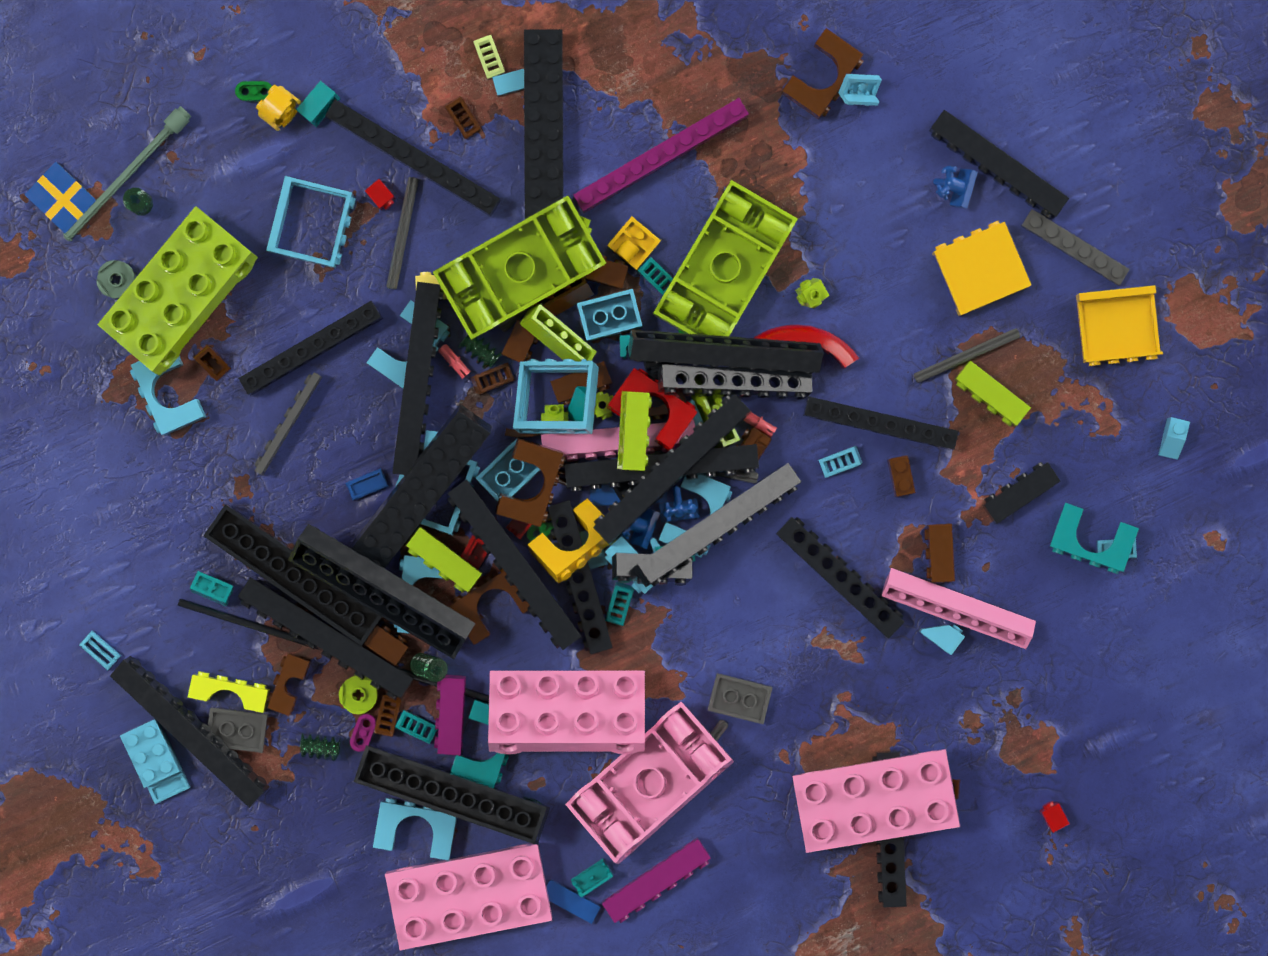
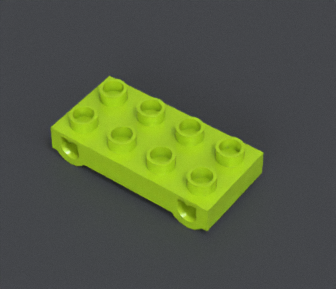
(725, 264)
(519, 267)
(177, 291)

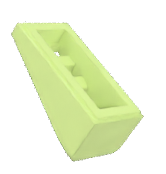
(489, 74)

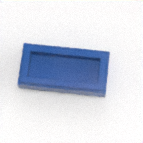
(367, 484)

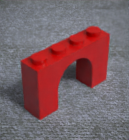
(679, 413)

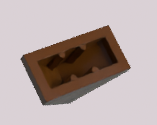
(212, 362)

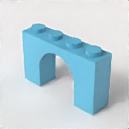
(396, 369)
(166, 419)
(711, 490)
(413, 570)
(392, 813)

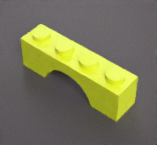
(253, 697)

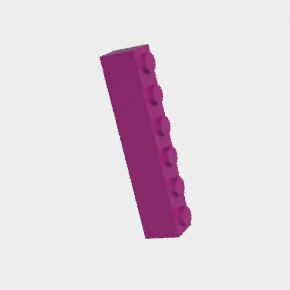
(656, 880)

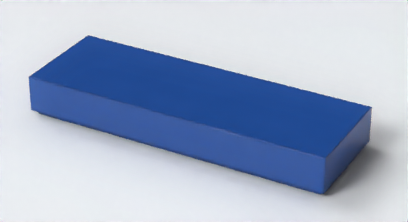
(572, 901)

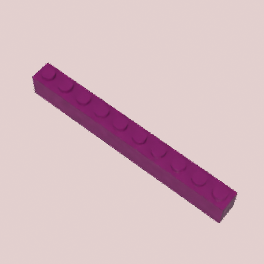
(661, 155)

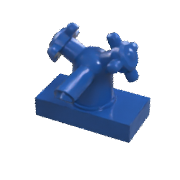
(961, 186)
(678, 509)
(642, 529)

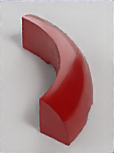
(803, 333)

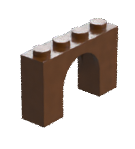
(817, 100)
(533, 509)
(468, 604)

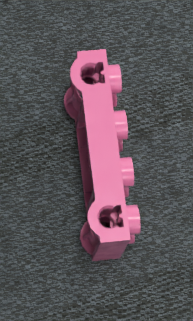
(566, 711)
(649, 786)
(876, 800)
(468, 896)

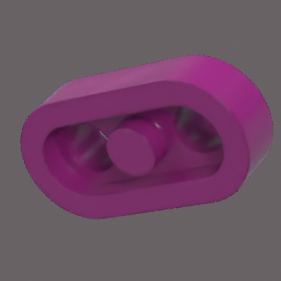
(363, 732)

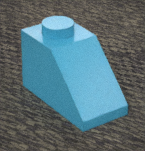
(1173, 437)
(944, 636)

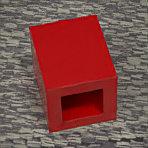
(380, 195)
(1054, 816)

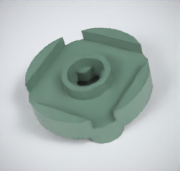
(105, 277)

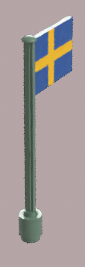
(72, 205)

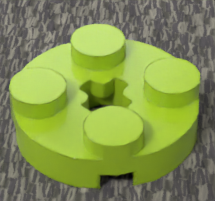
(350, 702)

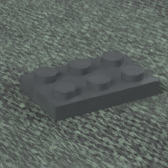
(739, 698)
(239, 728)

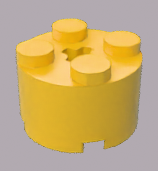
(278, 107)

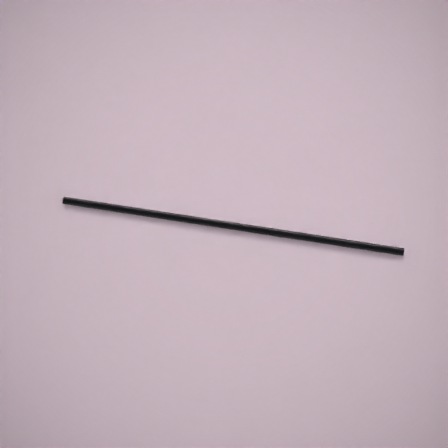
(284, 635)

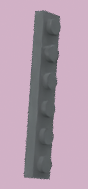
(1075, 247)
(283, 429)

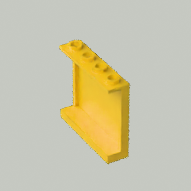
(981, 267)
(1118, 325)

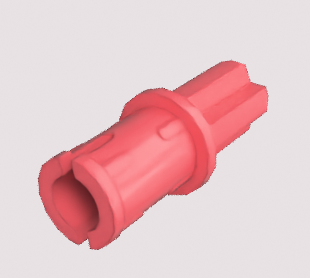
(454, 361)
(760, 424)

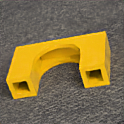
(562, 563)

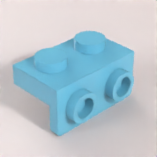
(860, 89)

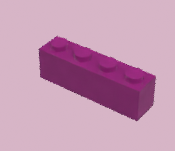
(450, 715)

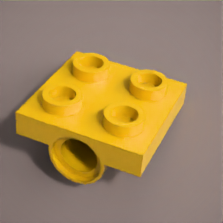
(634, 243)

